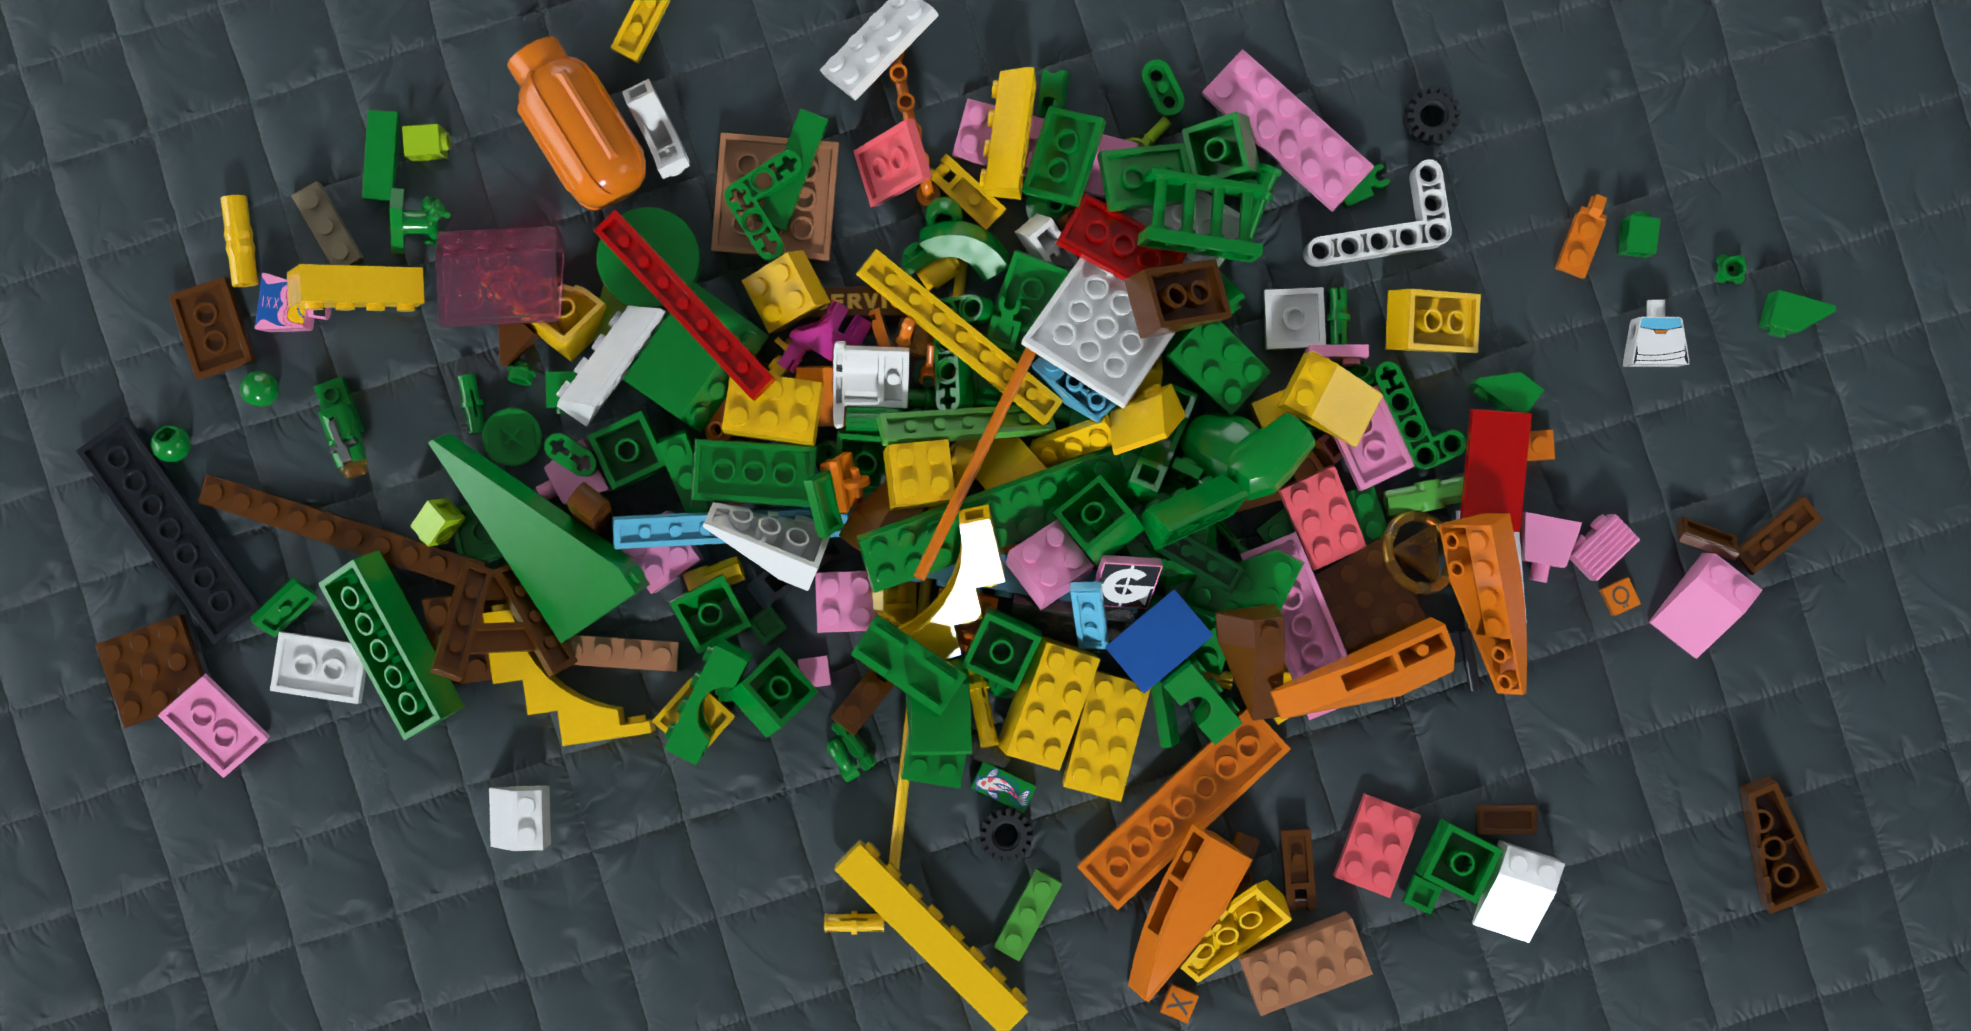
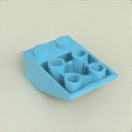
(1071, 391)

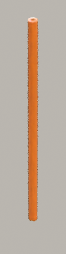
(974, 465)

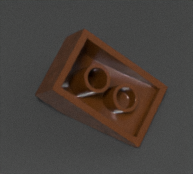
(1177, 297)

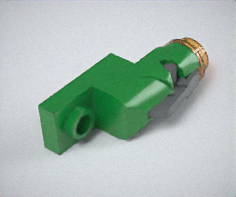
(342, 427)

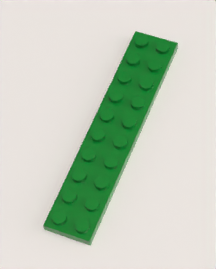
(1016, 510)

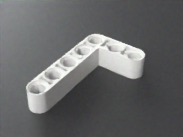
(1391, 234)

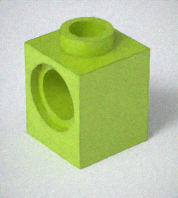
(426, 142)
(437, 522)

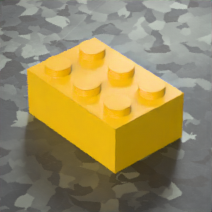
(781, 414)

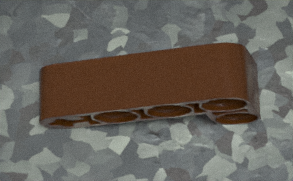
(590, 508)

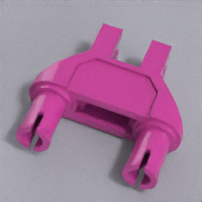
(822, 335)

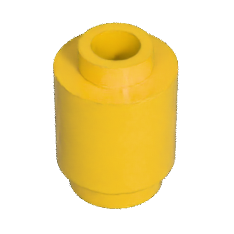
(938, 272)

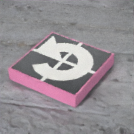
(1128, 580)

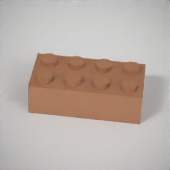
(1304, 963)

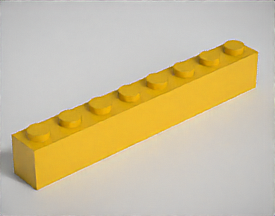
(931, 937)

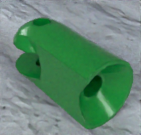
(1052, 91)

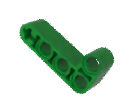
(946, 360)
(1410, 412)

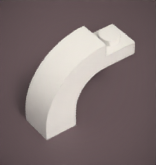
(657, 129)

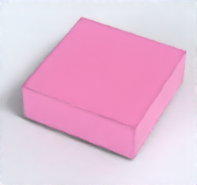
(816, 670)

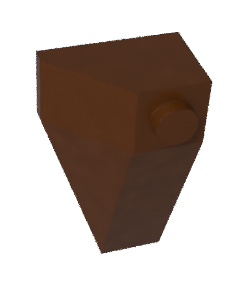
(1254, 653)

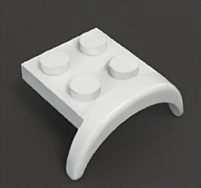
(869, 378)

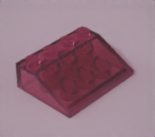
(499, 276)

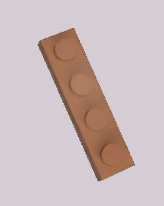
(625, 652)

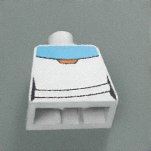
(1656, 339)

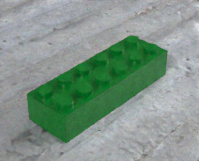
(390, 644)

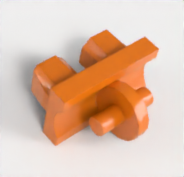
(846, 480)

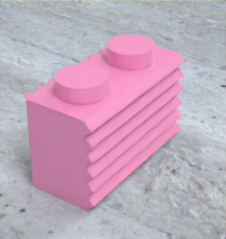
(1602, 546)

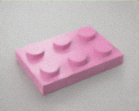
(1379, 451)
(214, 725)

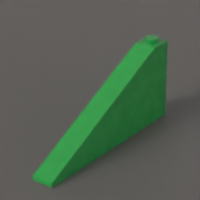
(556, 558)

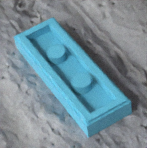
(1089, 615)

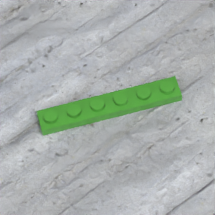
(956, 425)

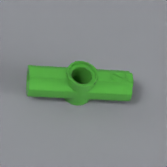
(1423, 496)

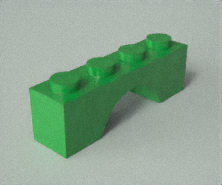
(1157, 456)
(692, 732)

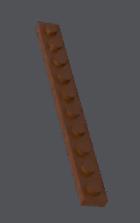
(332, 528)

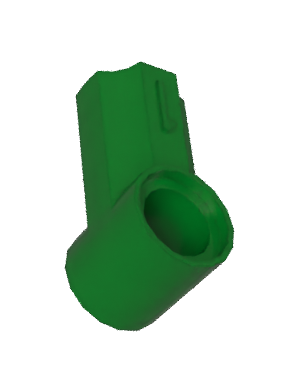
(865, 418)

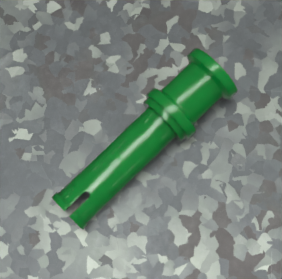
(1269, 178)

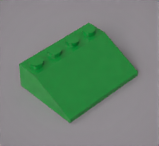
(681, 372)

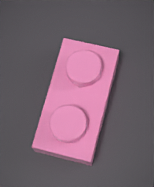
(1348, 354)

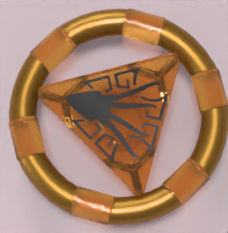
(1416, 551)

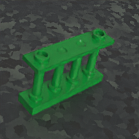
(1186, 239)

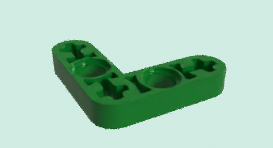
(754, 195)

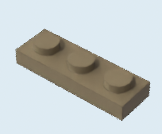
(327, 225)

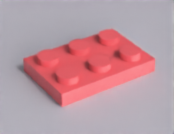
(892, 163)
(1322, 517)
(1376, 845)

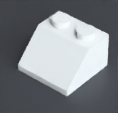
(520, 817)

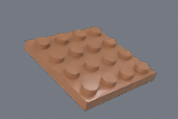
(814, 213)

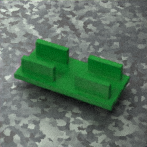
(909, 665)

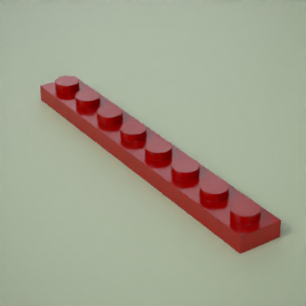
(685, 305)

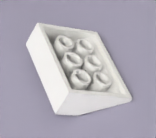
(608, 363)

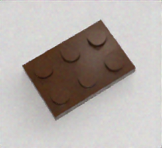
(211, 328)
(435, 612)

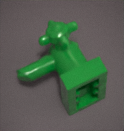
(414, 222)

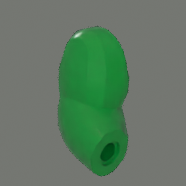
(1247, 455)

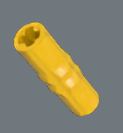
(239, 241)

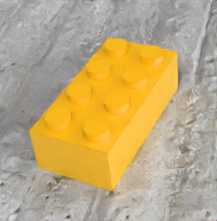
(1048, 703)
(1106, 736)

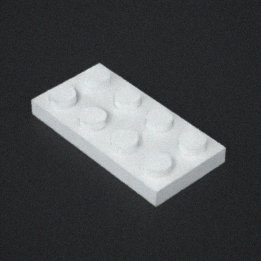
(878, 44)

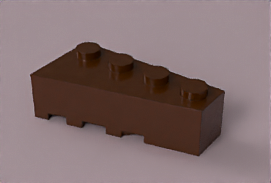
(1778, 851)

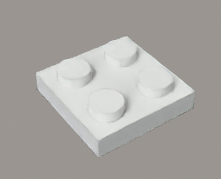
(1294, 318)

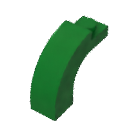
(960, 241)

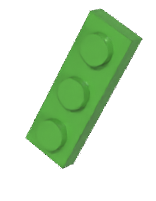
(1027, 914)

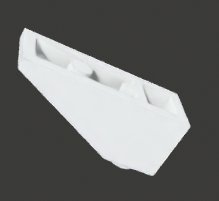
(1040, 239)

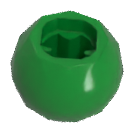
(942, 210)
(259, 388)
(171, 443)

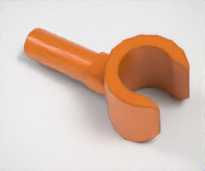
(928, 368)

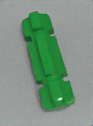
(856, 747)

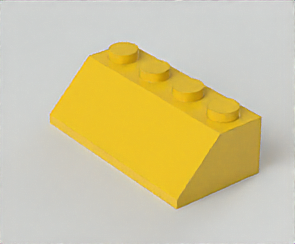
(1010, 133)

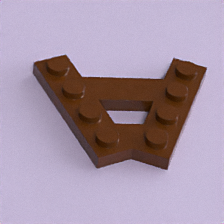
(466, 636)

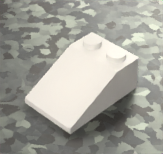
(1518, 892)

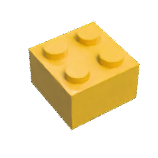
(786, 291)
(919, 474)

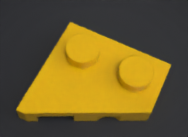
(896, 603)

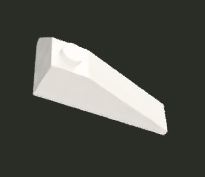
(776, 543)

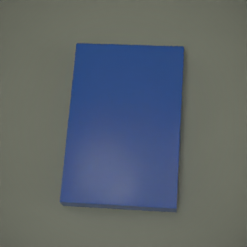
(1159, 641)

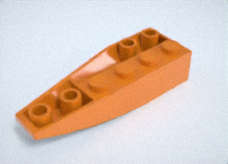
(1490, 592)
(1372, 673)
(1186, 907)

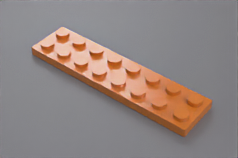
(1191, 796)

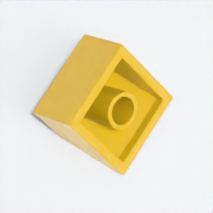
(1145, 418)

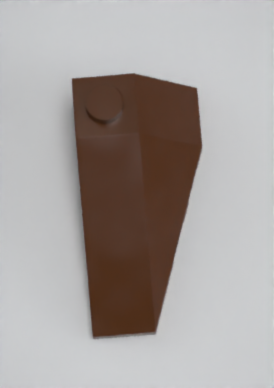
(873, 514)

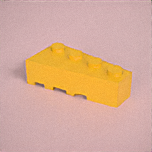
(355, 286)

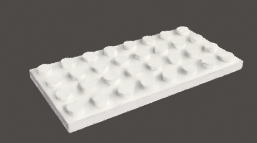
(1090, 319)

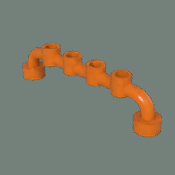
(906, 104)

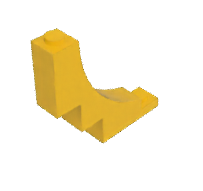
(579, 716)

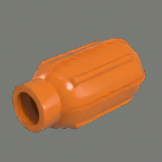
(577, 125)

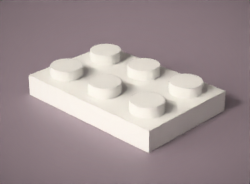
(317, 668)

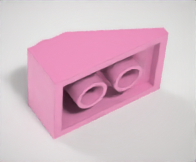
(1705, 604)

